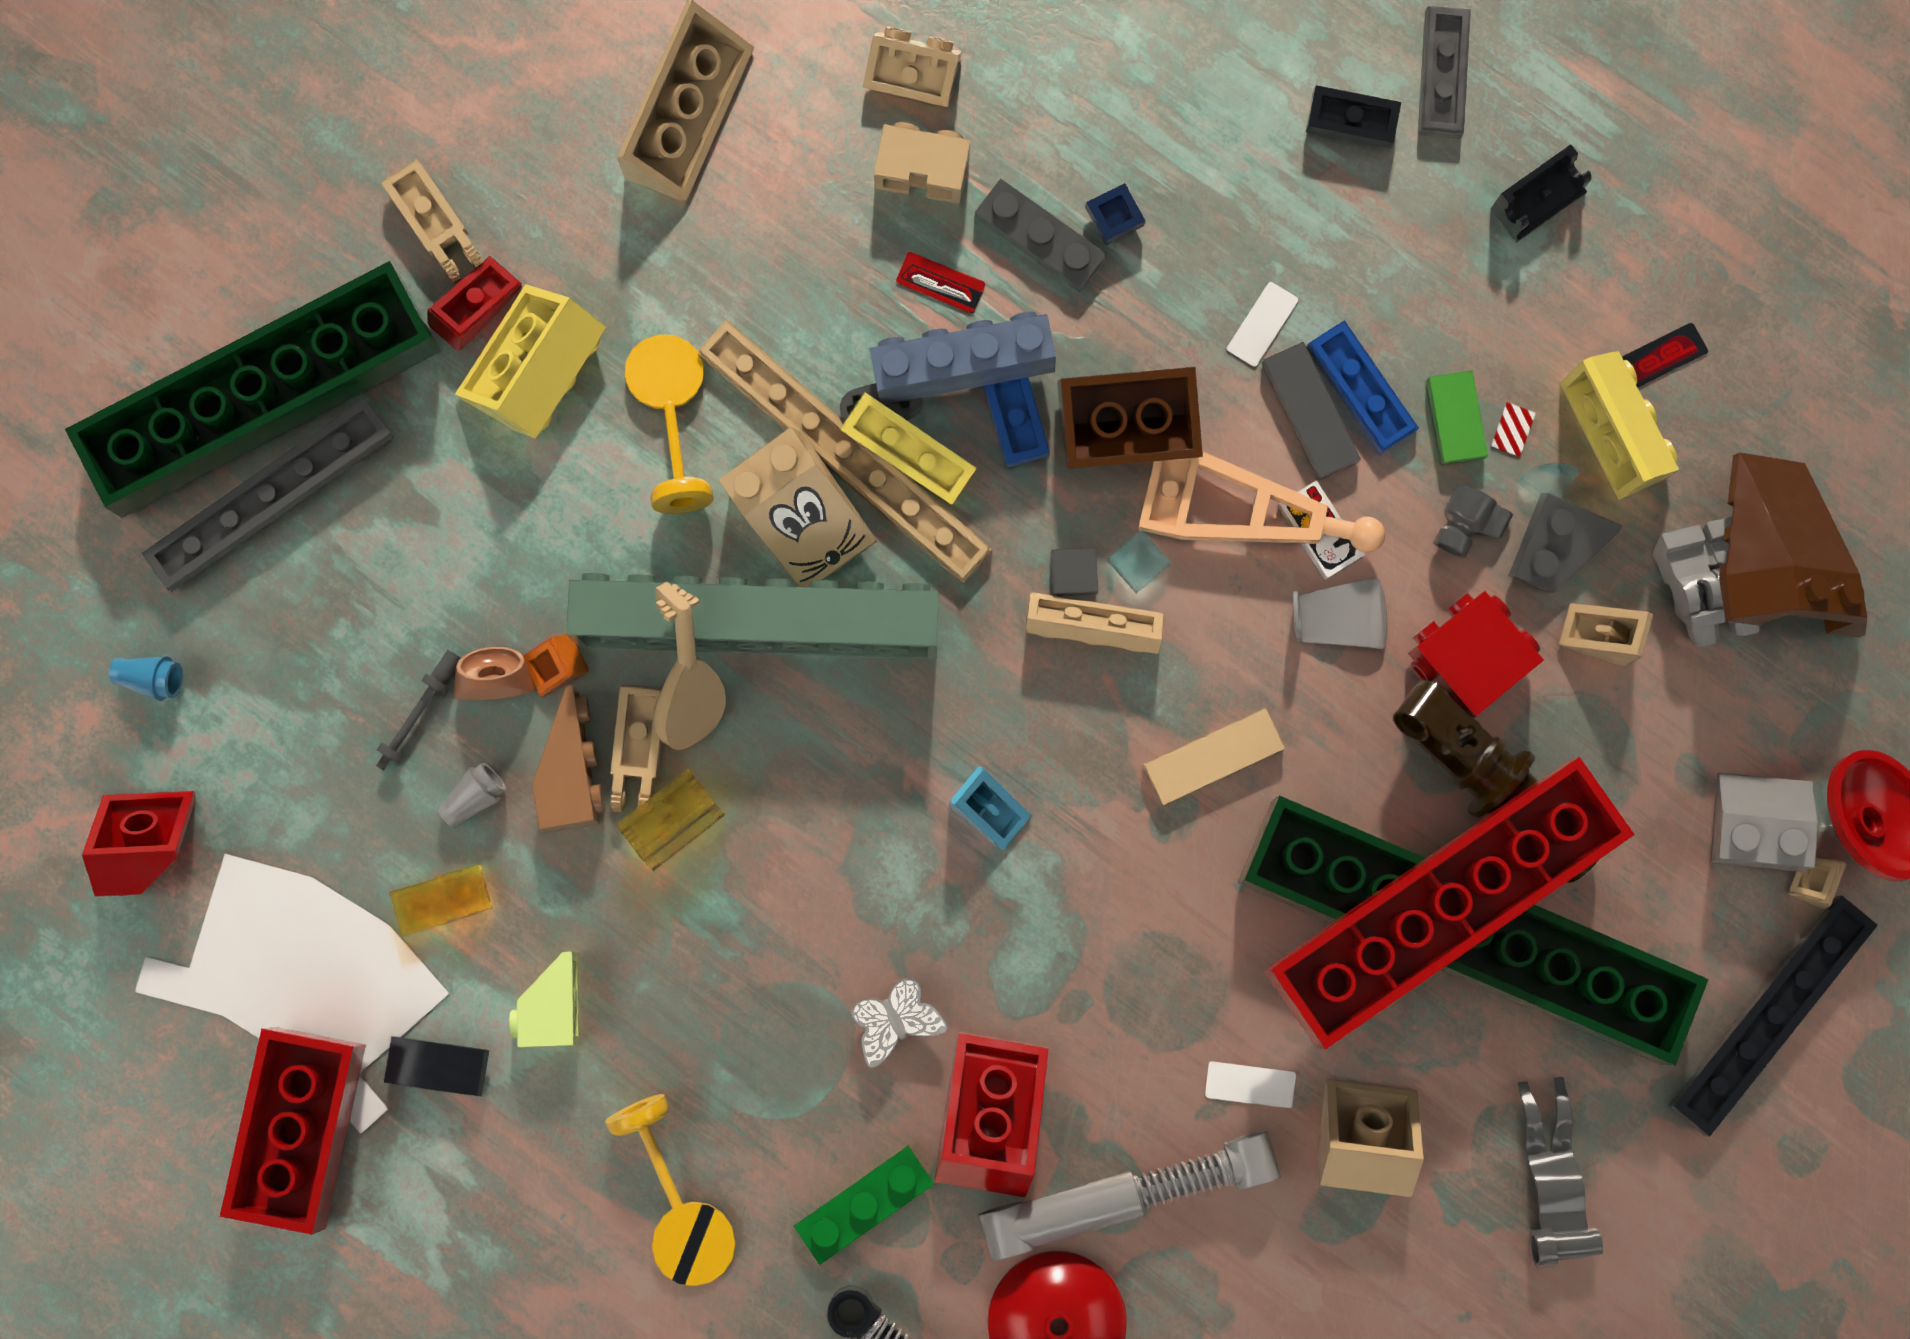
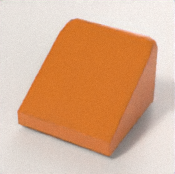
(555, 664)

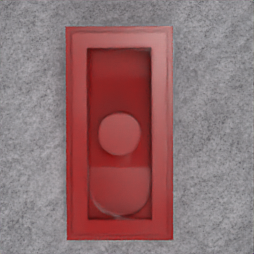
(472, 303)

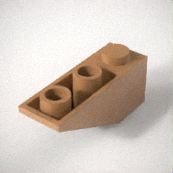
(564, 776)

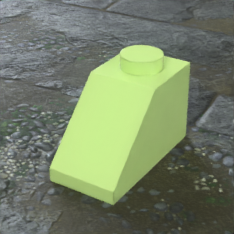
(549, 1007)

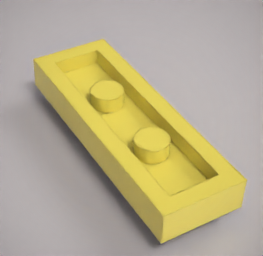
(908, 448)

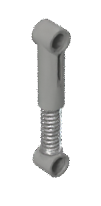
(1122, 1197)

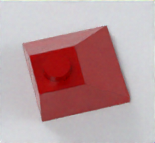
(135, 840)

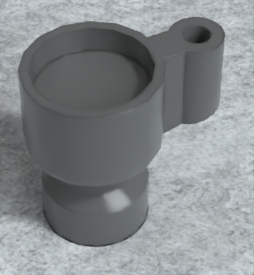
(1468, 513)

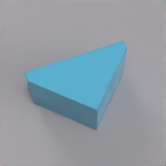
(989, 808)

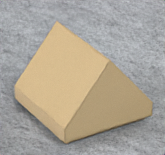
(1818, 884)

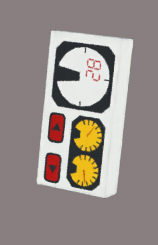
(1332, 552)

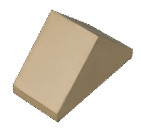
(1606, 632)

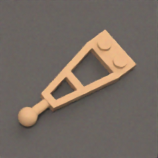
(1172, 489)

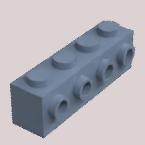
(963, 358)

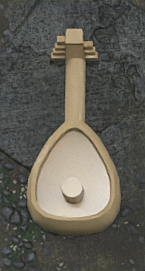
(693, 692)

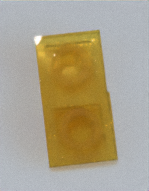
(440, 900)

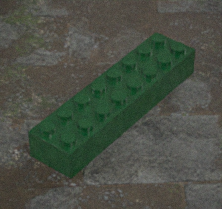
(252, 390)

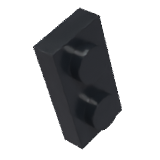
(1353, 117)

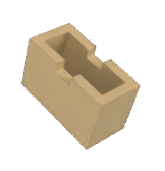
(922, 161)

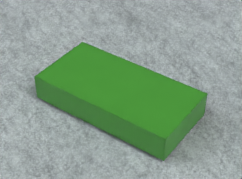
(1457, 417)

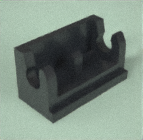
(1541, 194)

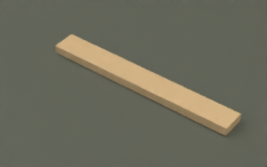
(861, 469)

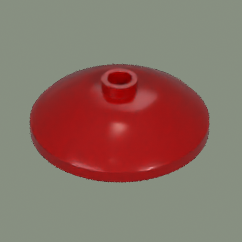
(1872, 812)
(1056, 1287)

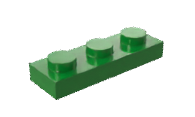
(864, 1205)

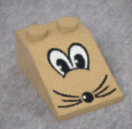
(798, 508)

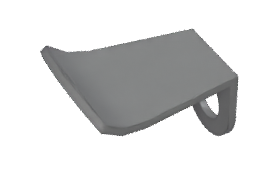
(1343, 615)

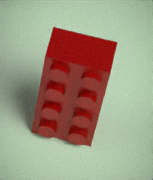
(293, 1130)

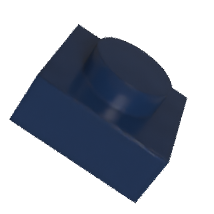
(1115, 214)

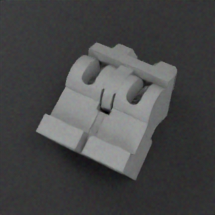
(1691, 566)

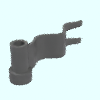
(1558, 1184)

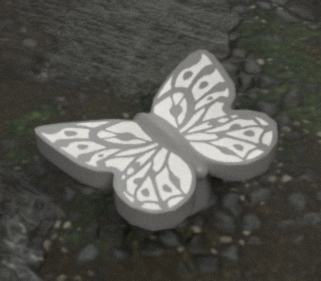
(894, 1020)

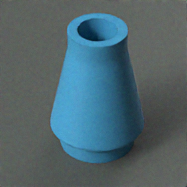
(150, 676)

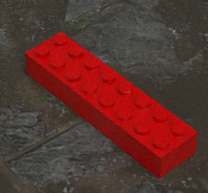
(1448, 903)

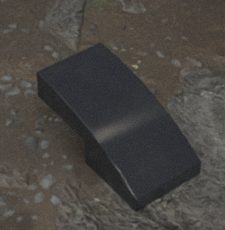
(436, 1066)

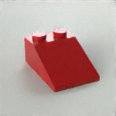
(992, 1116)

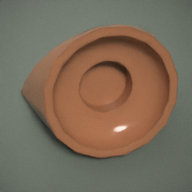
(492, 675)

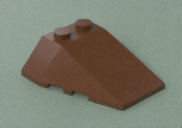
(1786, 551)

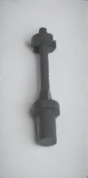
(435, 682)

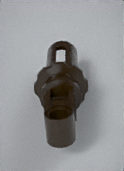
(1475, 757)

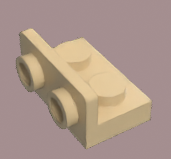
(912, 67)

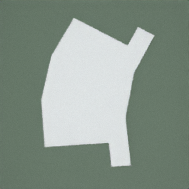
(300, 961)

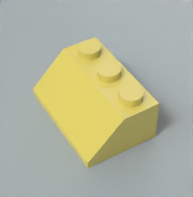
(531, 360)
(1619, 423)

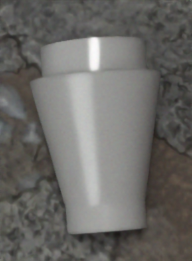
(474, 793)

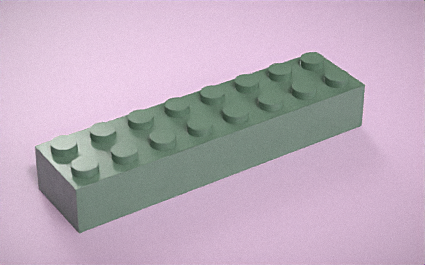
(758, 618)

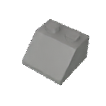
(1764, 823)

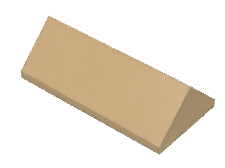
(684, 104)

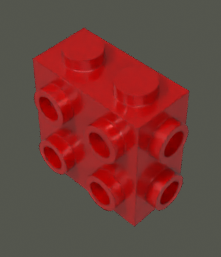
(1475, 652)

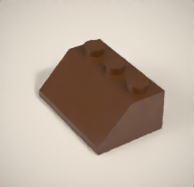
(1130, 417)

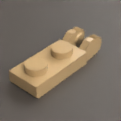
(429, 215)
(635, 744)

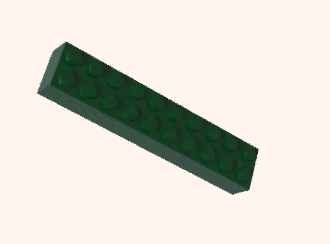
(1530, 960)

